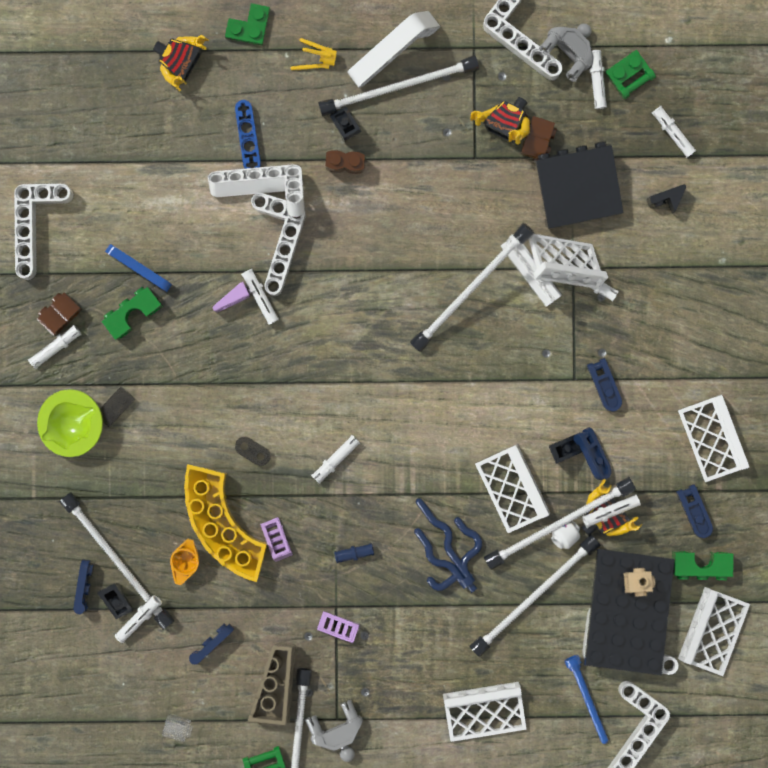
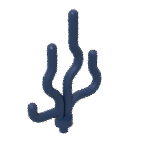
(460, 569)

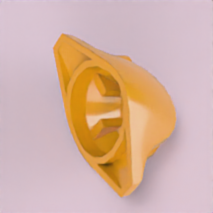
(184, 561)

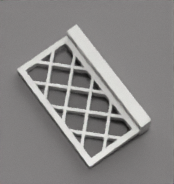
(526, 266)
(566, 272)
(729, 432)
(527, 480)
(698, 629)
(479, 696)

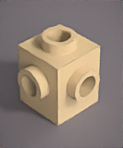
(632, 583)

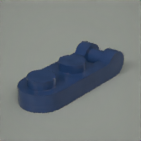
(605, 385)
(593, 453)
(695, 512)
(83, 587)
(209, 644)

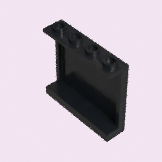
(579, 185)

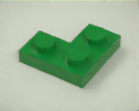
(251, 31)

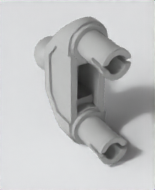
(573, 44)
(338, 736)

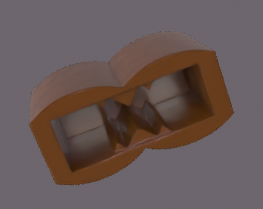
(538, 139)
(350, 162)
(59, 314)

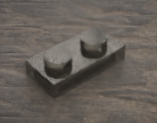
(116, 406)

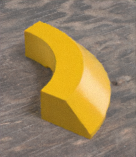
(217, 527)

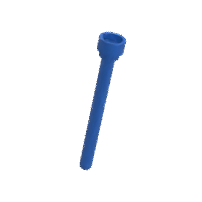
(573, 664)

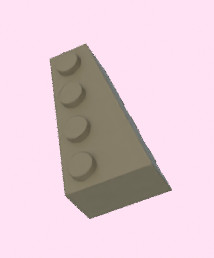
(275, 689)

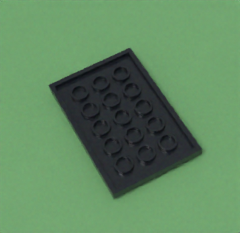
(626, 628)

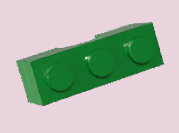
(117, 321)
(719, 566)

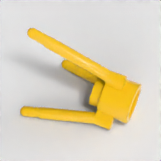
(326, 54)

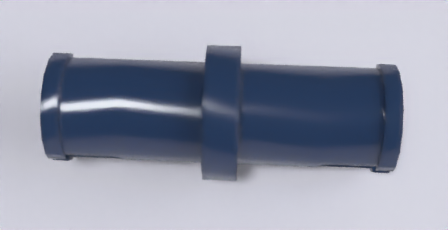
(354, 553)

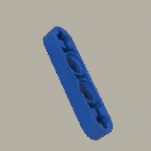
(246, 137)
(138, 267)

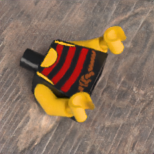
(179, 58)
(505, 120)
(615, 525)

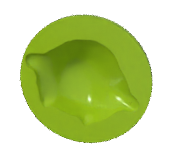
(70, 423)

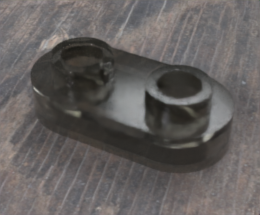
(252, 451)

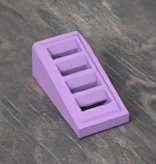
(235, 296)
(284, 554)
(343, 636)

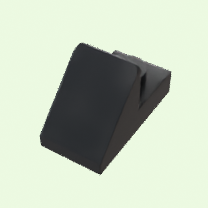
(345, 124)
(672, 196)
(564, 449)
(115, 600)

